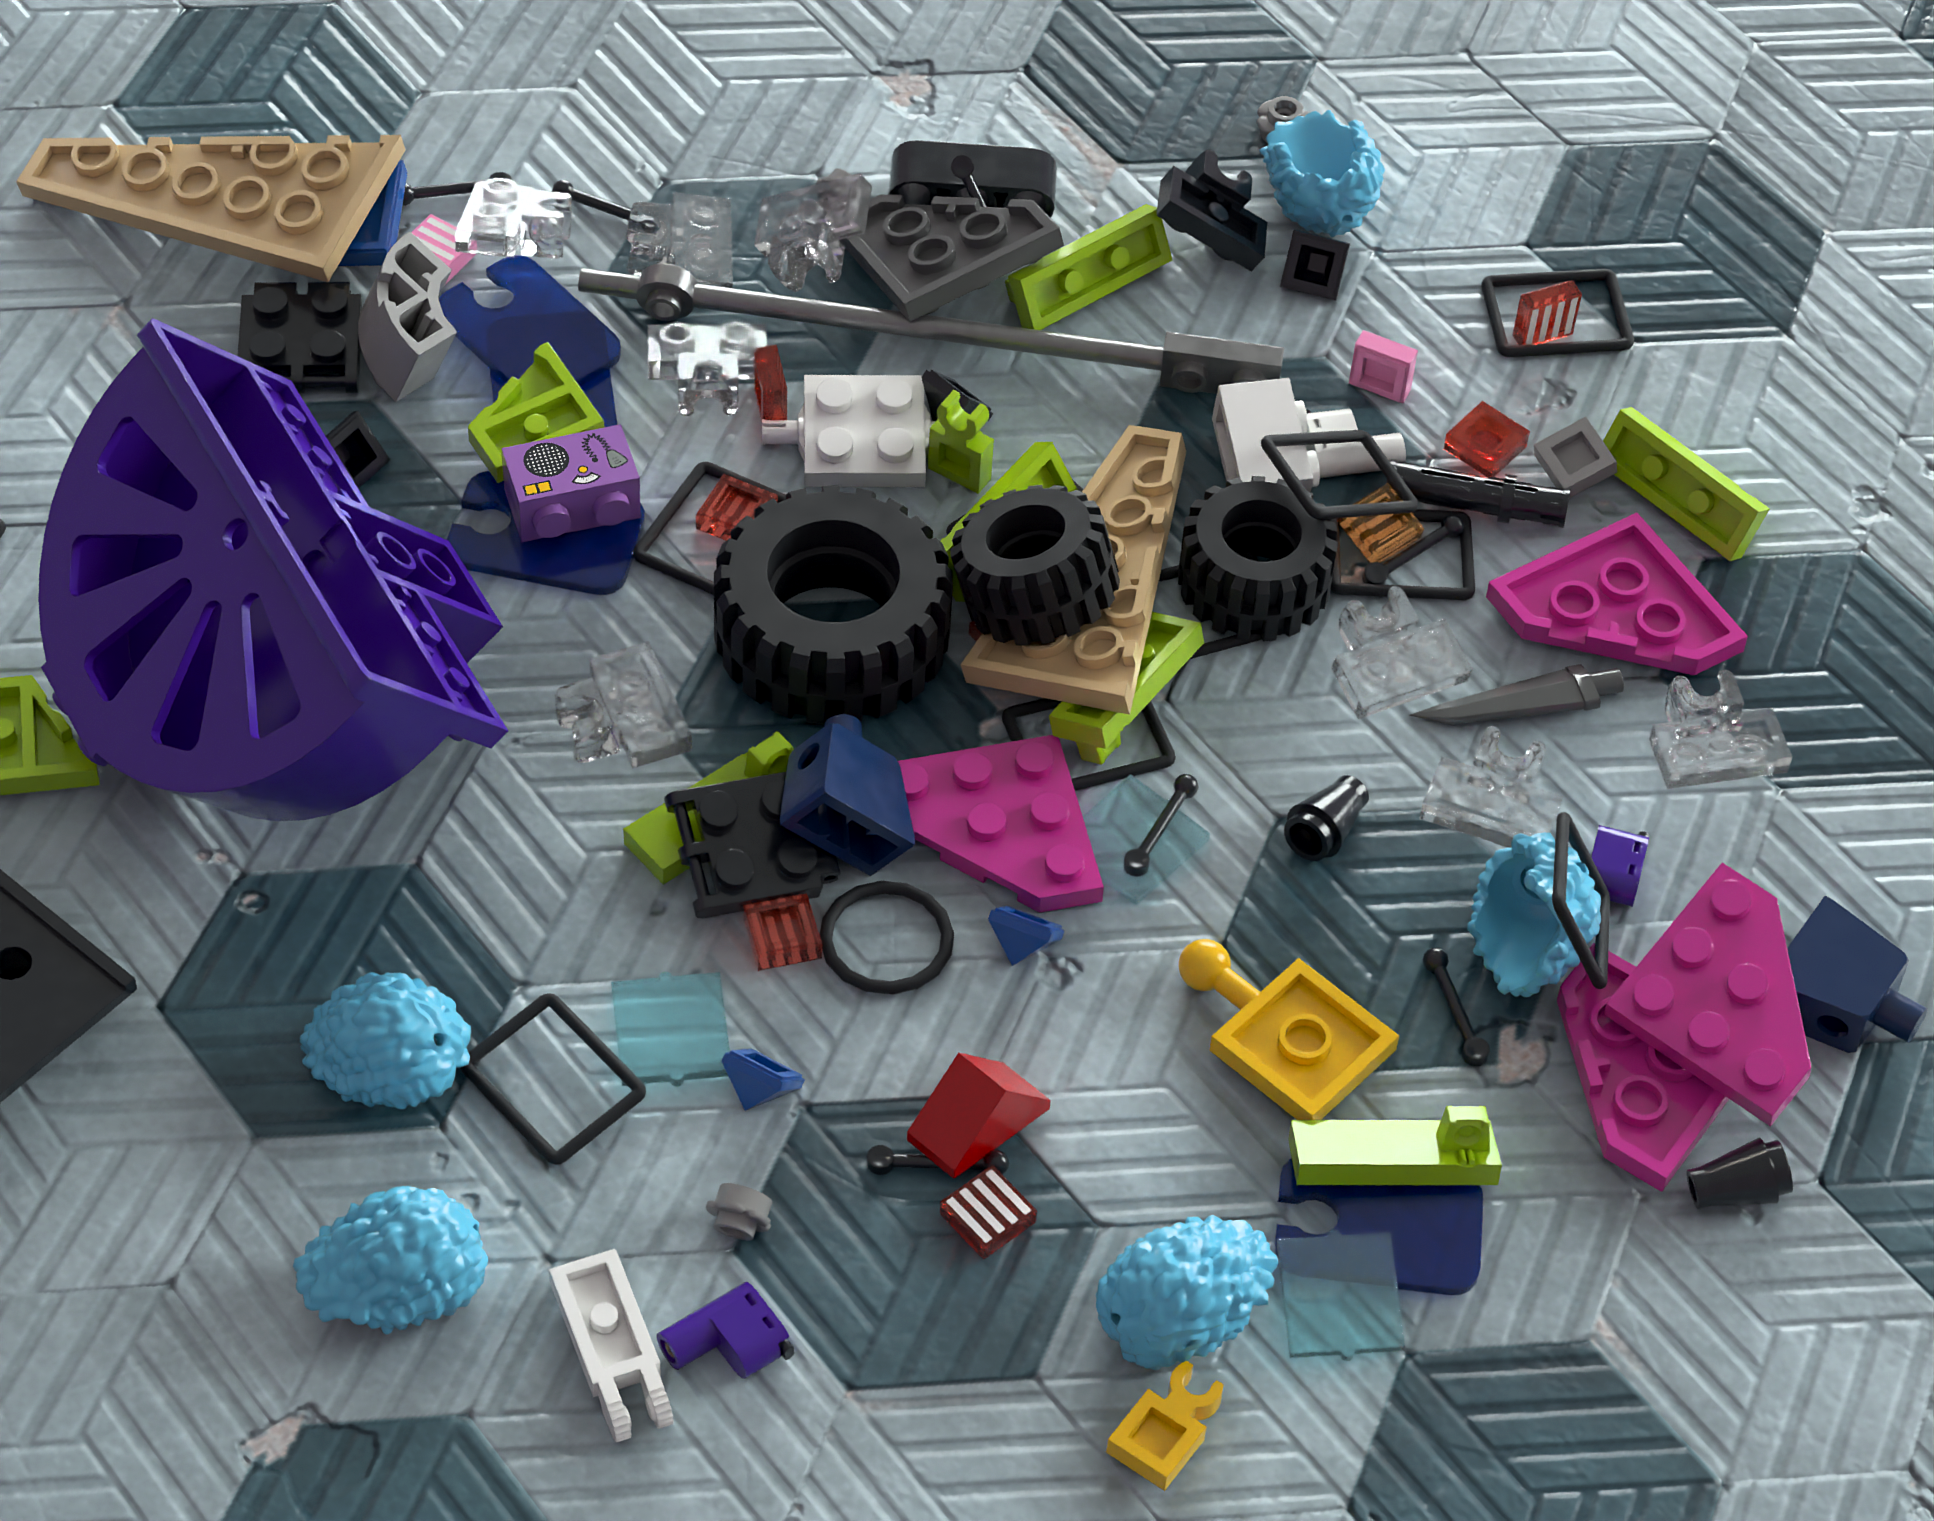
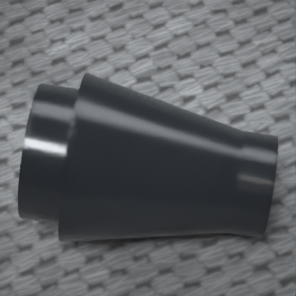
(1322, 822)
(1743, 1176)

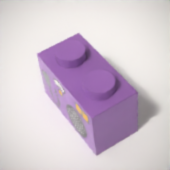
(571, 483)

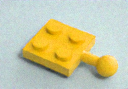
(1294, 1038)

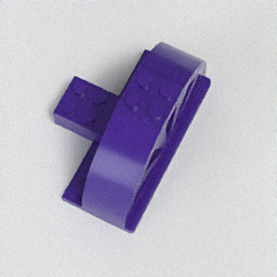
(238, 606)

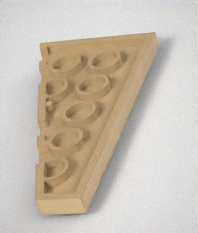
(228, 194)
(1103, 660)

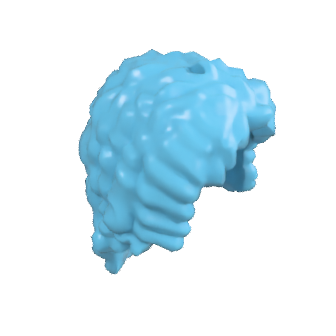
(1323, 172)
(1516, 915)
(380, 1044)
(394, 1260)
(1184, 1289)

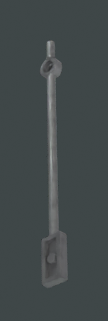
(1184, 361)

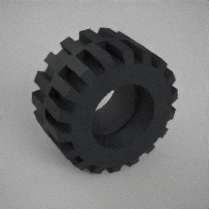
(1035, 564)
(1249, 593)

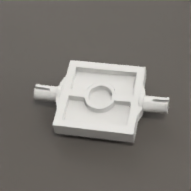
(859, 431)

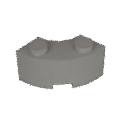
(403, 320)

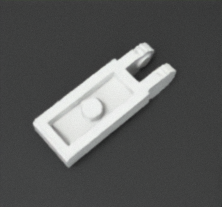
(610, 1338)

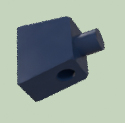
(847, 797)
(1849, 980)

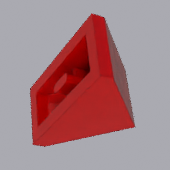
(974, 1112)

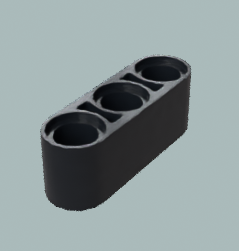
(1001, 173)

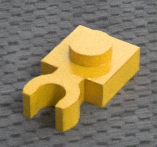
(1164, 1433)

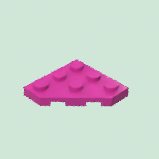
(1619, 599)
(1008, 819)
(1723, 997)
(1639, 1100)

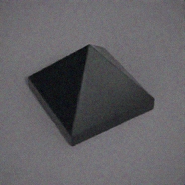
(1315, 264)
(939, 386)
(357, 448)

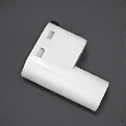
(1349, 457)

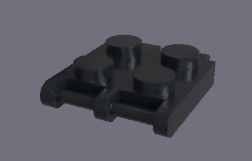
(303, 332)
(746, 846)

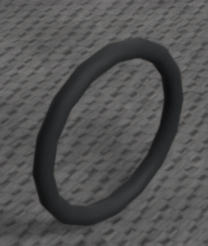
(883, 986)

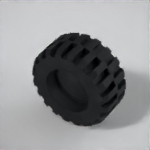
(832, 543)

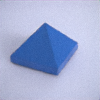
(1022, 932)
(758, 1077)

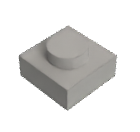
(1575, 457)

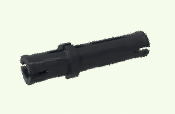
(1483, 494)

